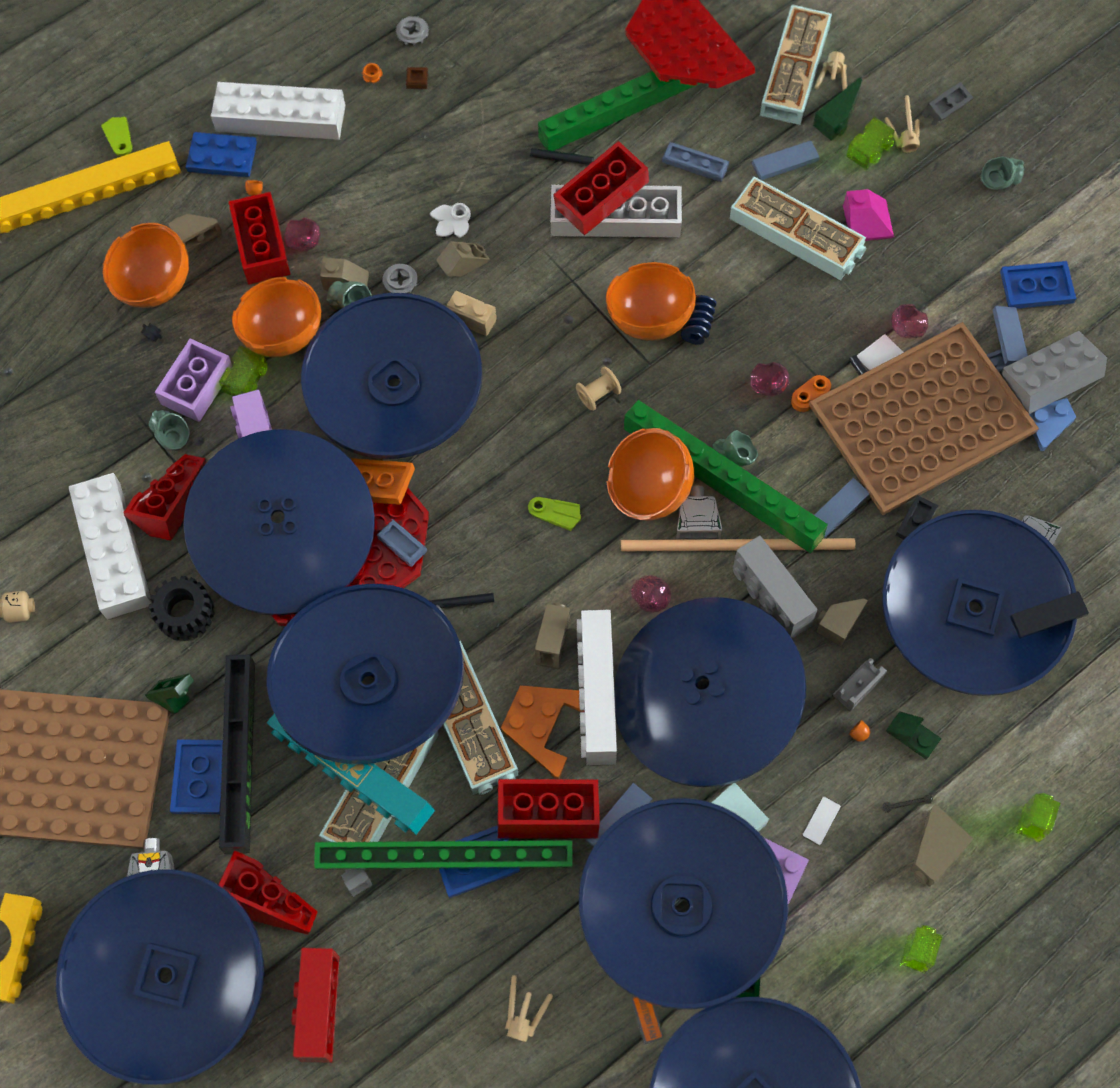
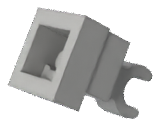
(356, 881)

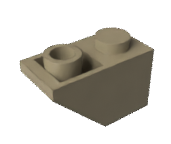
(462, 258)

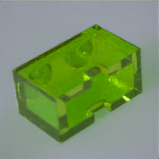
(868, 148)
(244, 373)
(1038, 817)
(921, 949)

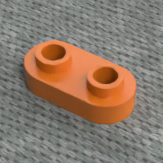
(810, 391)

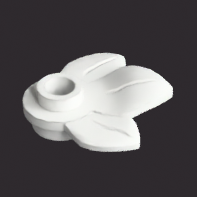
(450, 222)

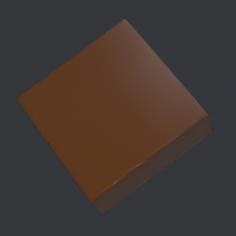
(417, 78)

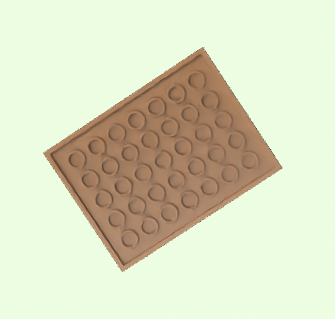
(923, 417)
(79, 767)

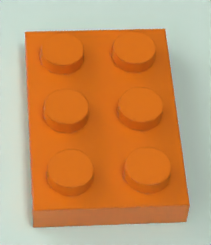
(385, 479)

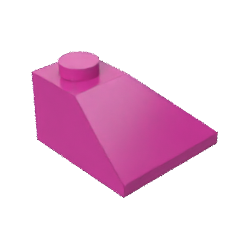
(867, 214)

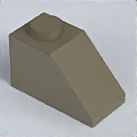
(195, 230)
(341, 270)
(840, 619)

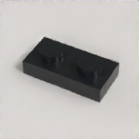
(918, 514)

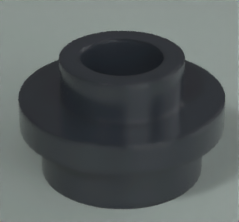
(151, 332)

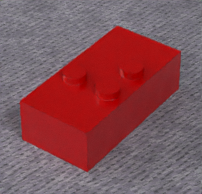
(601, 188)
(259, 238)
(548, 808)
(315, 1005)

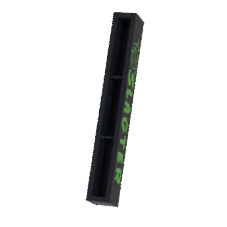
(237, 754)

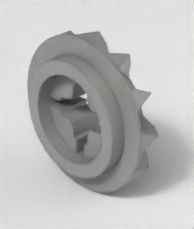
(408, 25)
(391, 276)

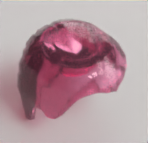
(302, 234)
(909, 321)
(769, 379)
(651, 593)

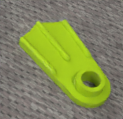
(118, 135)
(556, 512)

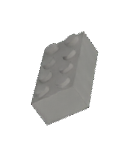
(1055, 371)
(773, 586)

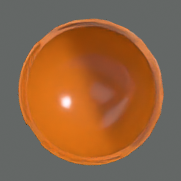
(146, 265)
(651, 300)
(277, 317)
(650, 474)

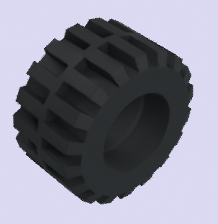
(171, 594)

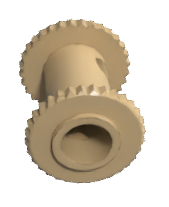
(598, 388)

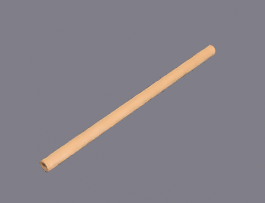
(728, 544)

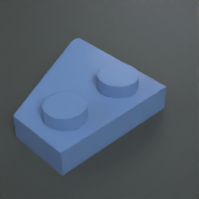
(1052, 421)

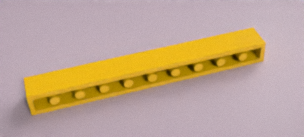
(87, 186)

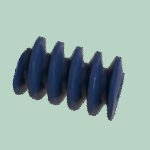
(700, 321)

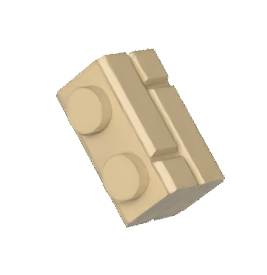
(473, 313)

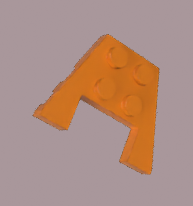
(533, 719)

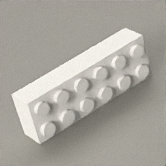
(278, 110)
(648, 213)
(110, 546)
(598, 692)

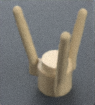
(834, 65)
(909, 139)
(520, 1028)

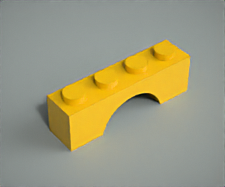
(20, 916)

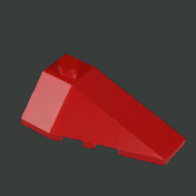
(162, 506)
(265, 896)

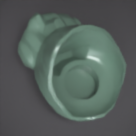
(1002, 173)
(345, 293)
(169, 429)
(737, 448)

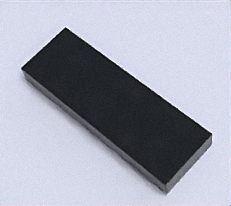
(1049, 615)

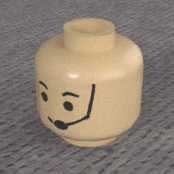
(16, 606)

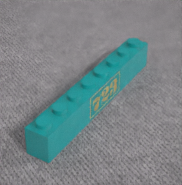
(372, 785)

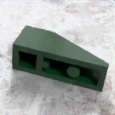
(835, 115)

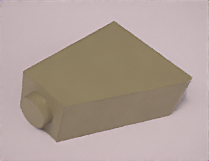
(552, 636)
(938, 846)

